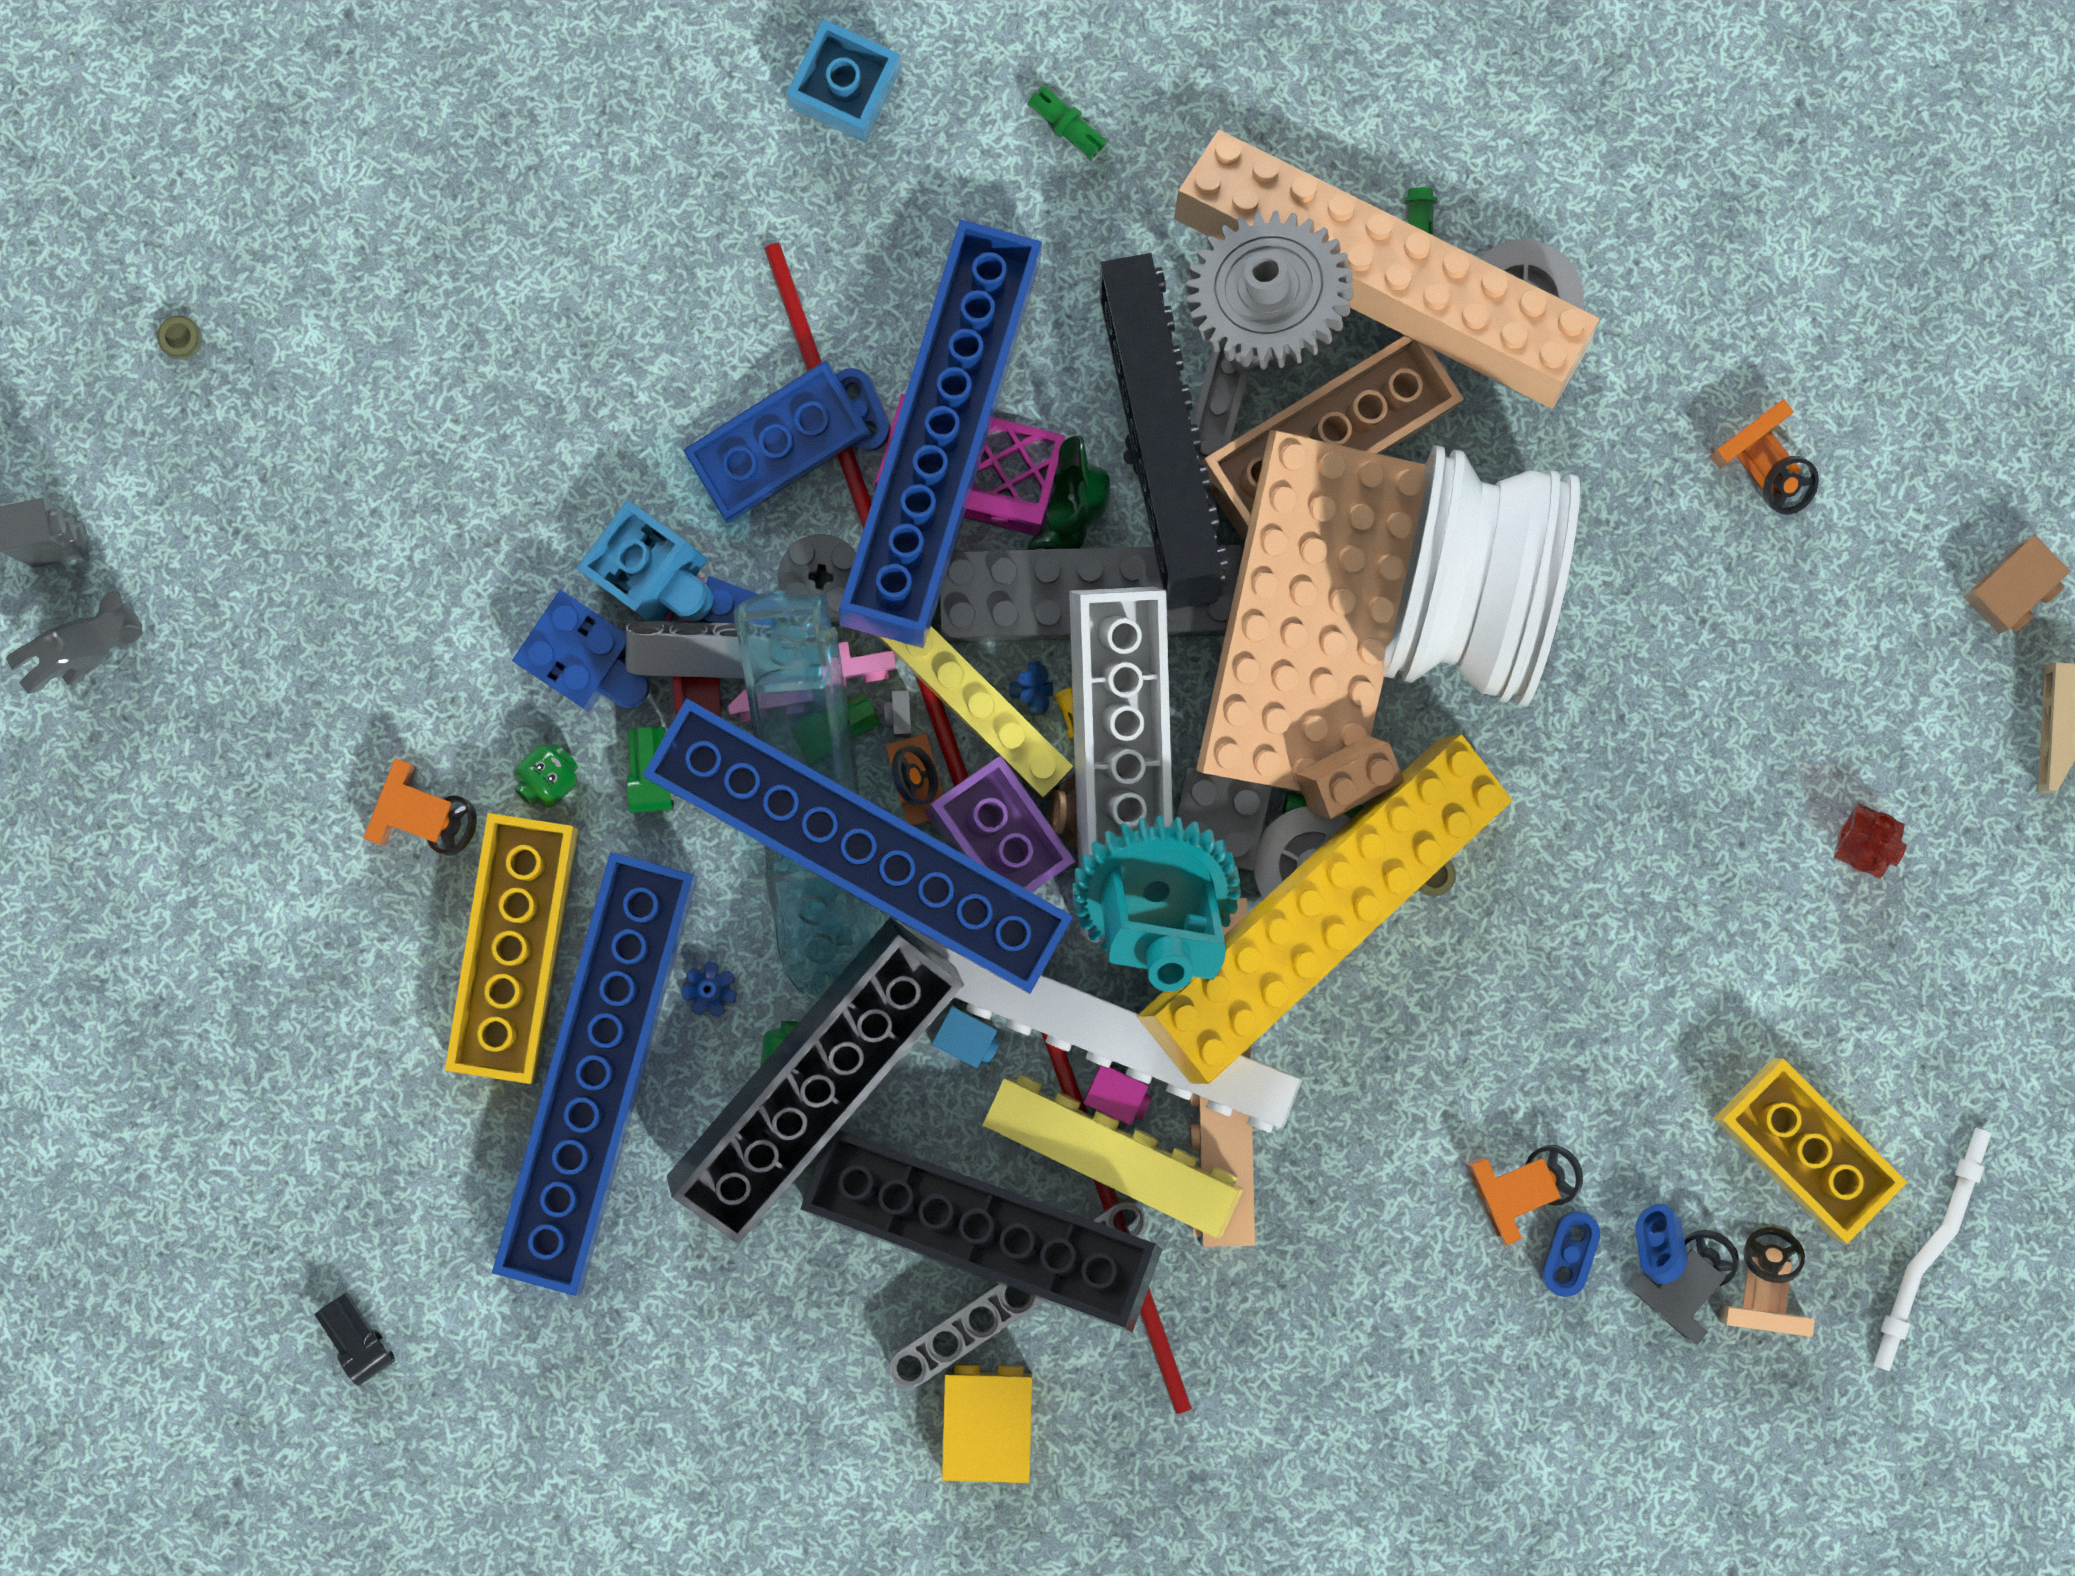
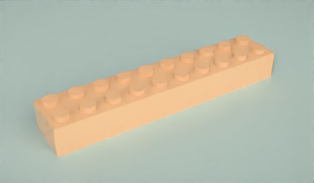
(1401, 271)

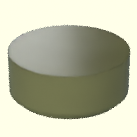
(179, 337)
(1440, 882)

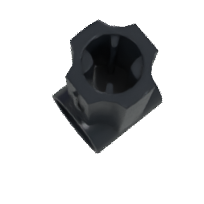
(358, 1345)

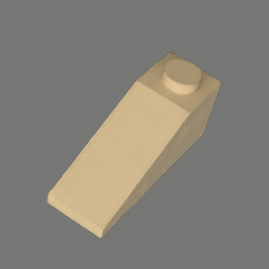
(2057, 727)

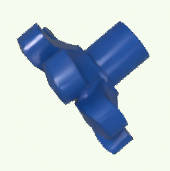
(1033, 688)
(719, 994)

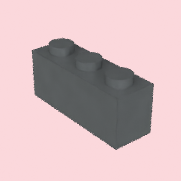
(41, 533)

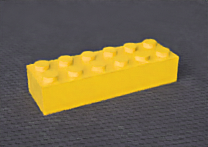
(512, 949)

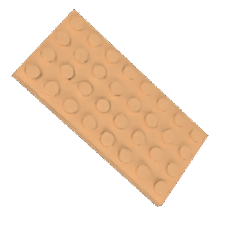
(1311, 608)

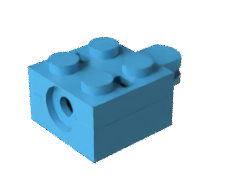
(648, 567)

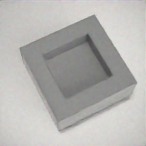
(899, 714)

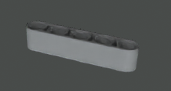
(683, 649)

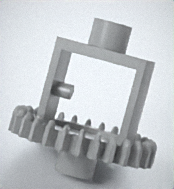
(1274, 318)

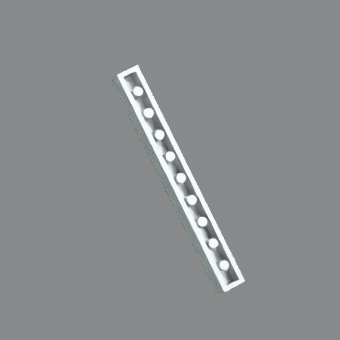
(1119, 1036)

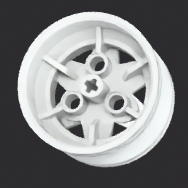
(1485, 577)

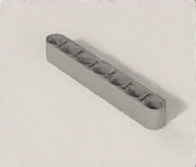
(970, 1336)

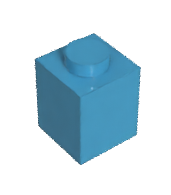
(967, 1038)

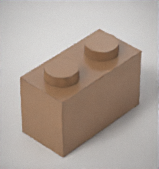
(2018, 585)
(1349, 777)

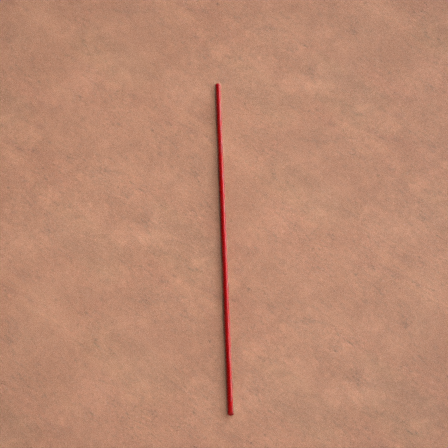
(958, 774)

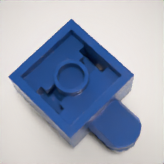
(581, 655)

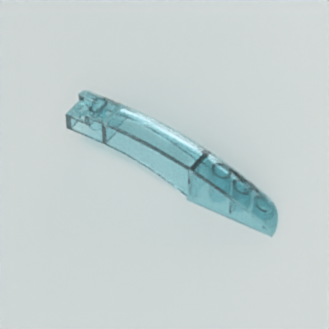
(803, 711)

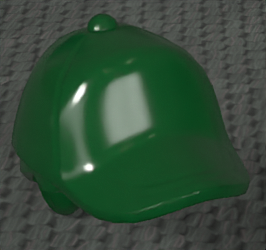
(1091, 495)

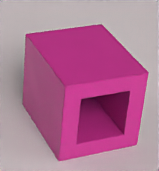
(1118, 1095)

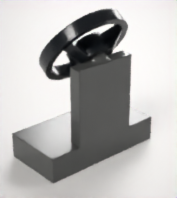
(1684, 1296)

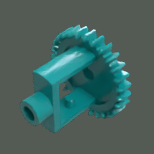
(1159, 900)

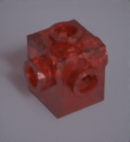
(1870, 841)

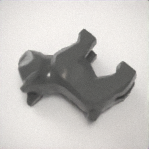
(78, 644)

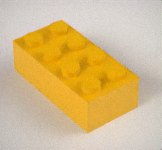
(1810, 1150)

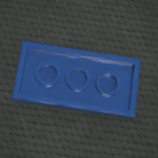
(777, 441)

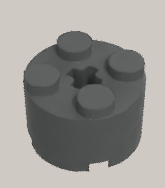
(806, 560)

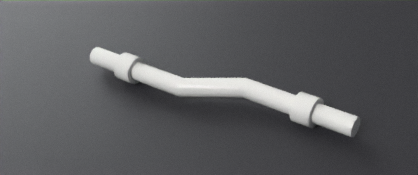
(1968, 1172)

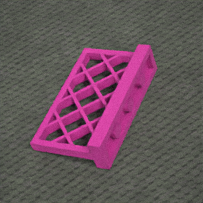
(993, 506)

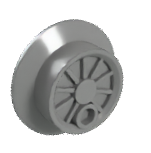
(1539, 266)
(1289, 844)

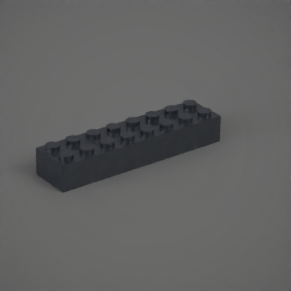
(1161, 431)
(814, 1081)
(982, 1229)

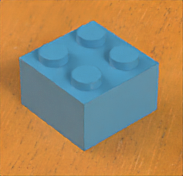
(844, 80)

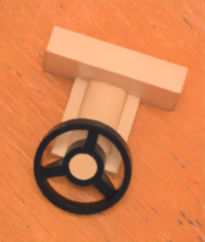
(1768, 1287)

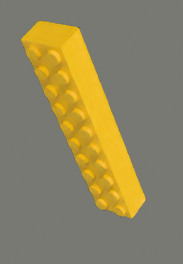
(1327, 908)

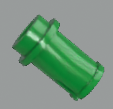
(1420, 208)

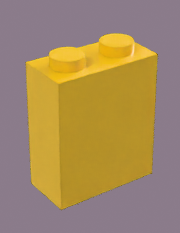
(987, 1424)

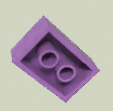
(1000, 827)

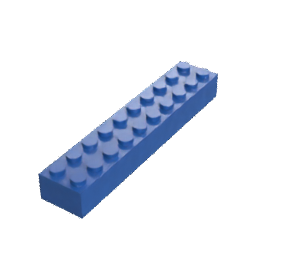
(940, 434)
(857, 846)
(595, 1074)

